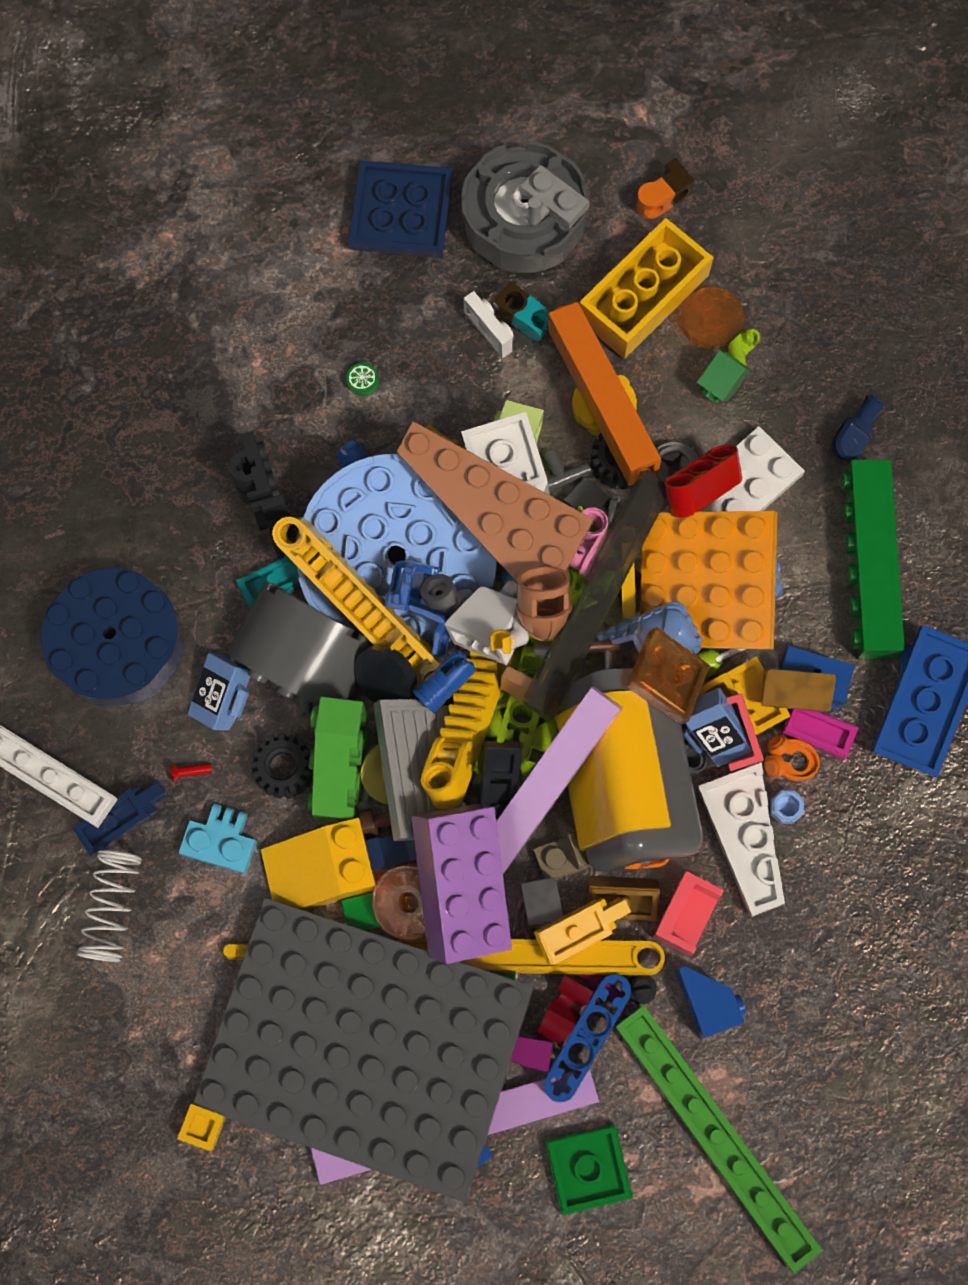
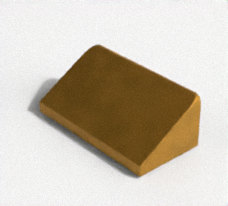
(798, 690)
(640, 894)

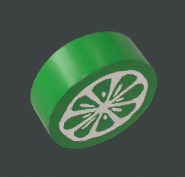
(362, 379)

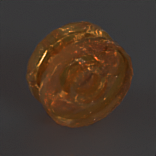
(391, 903)

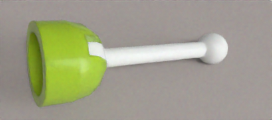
(715, 659)

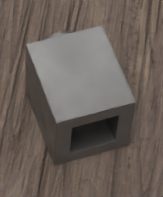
(541, 902)

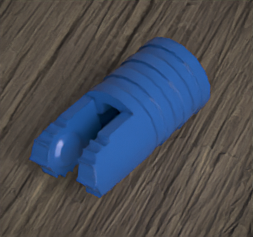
(444, 681)

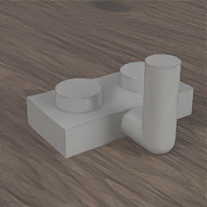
(552, 196)

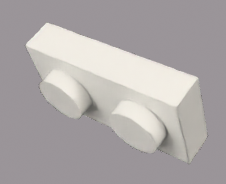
(482, 316)

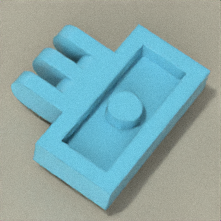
(219, 841)

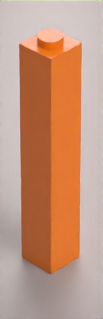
(603, 392)

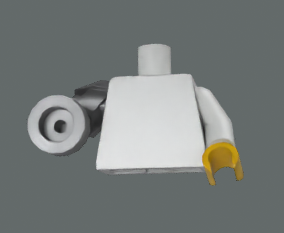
(480, 617)

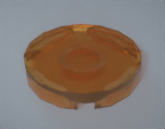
(712, 317)

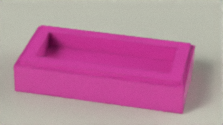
(820, 732)

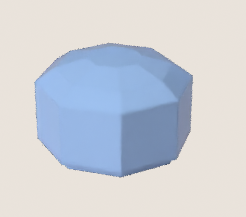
(786, 807)

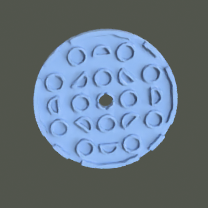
(387, 505)

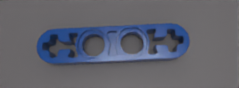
(591, 1040)

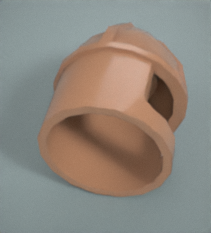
(543, 601)

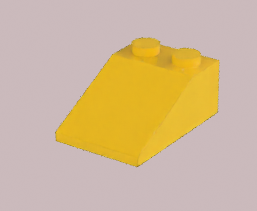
(320, 866)

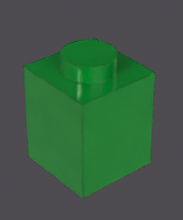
(723, 377)

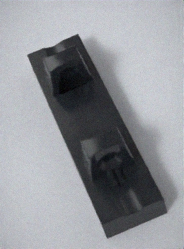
(499, 762)

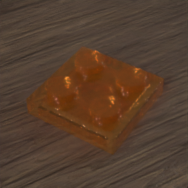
(668, 676)

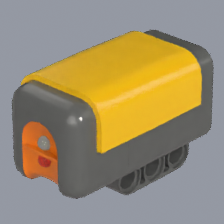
(636, 786)

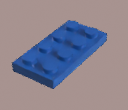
(926, 703)

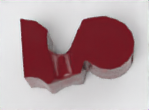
(564, 1010)

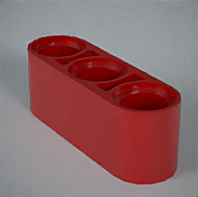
(703, 481)

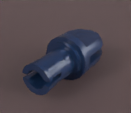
(857, 430)

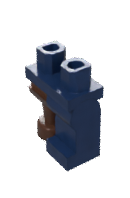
(384, 852)

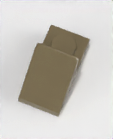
(561, 858)

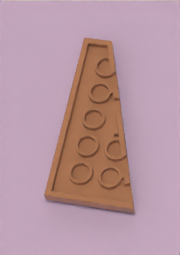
(503, 512)

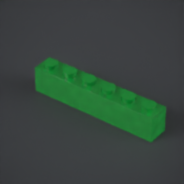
(874, 560)

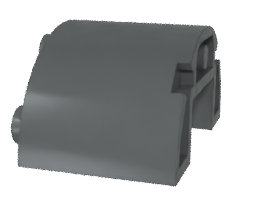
(297, 647)

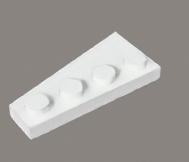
(742, 825)

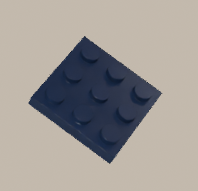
(401, 209)

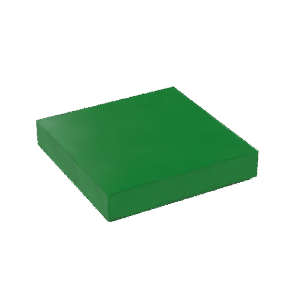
(588, 1169)

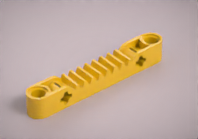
(352, 594)
(458, 748)

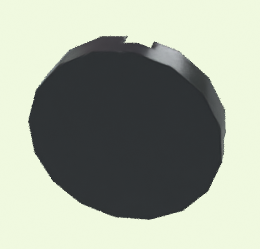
(384, 674)

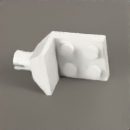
(509, 446)

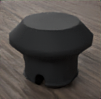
(642, 989)

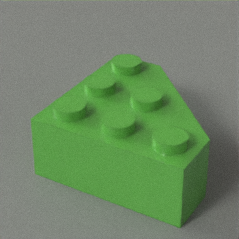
(336, 761)

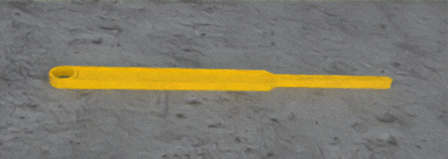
(527, 958)

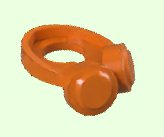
(776, 766)

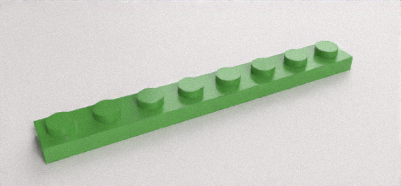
(719, 1140)

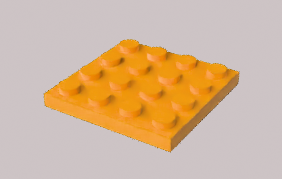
(719, 571)

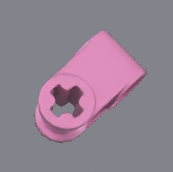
(592, 543)

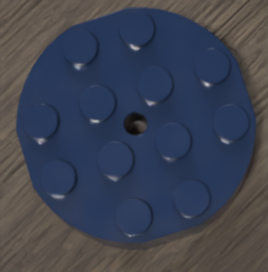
(112, 637)

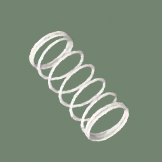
(108, 857)

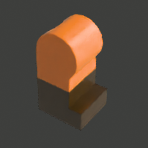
(666, 192)

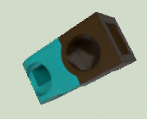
(521, 311)

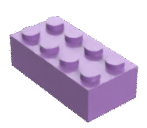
(461, 883)

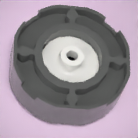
(498, 213)

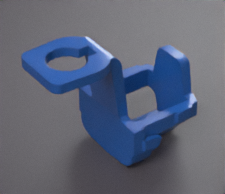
(409, 598)

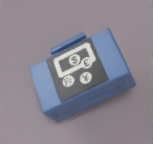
(220, 692)
(717, 729)

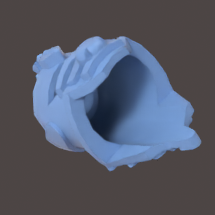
(669, 618)

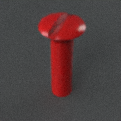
(177, 772)

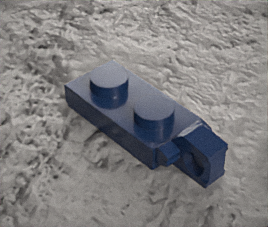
(127, 814)

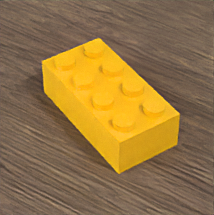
(645, 287)

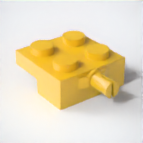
(748, 681)

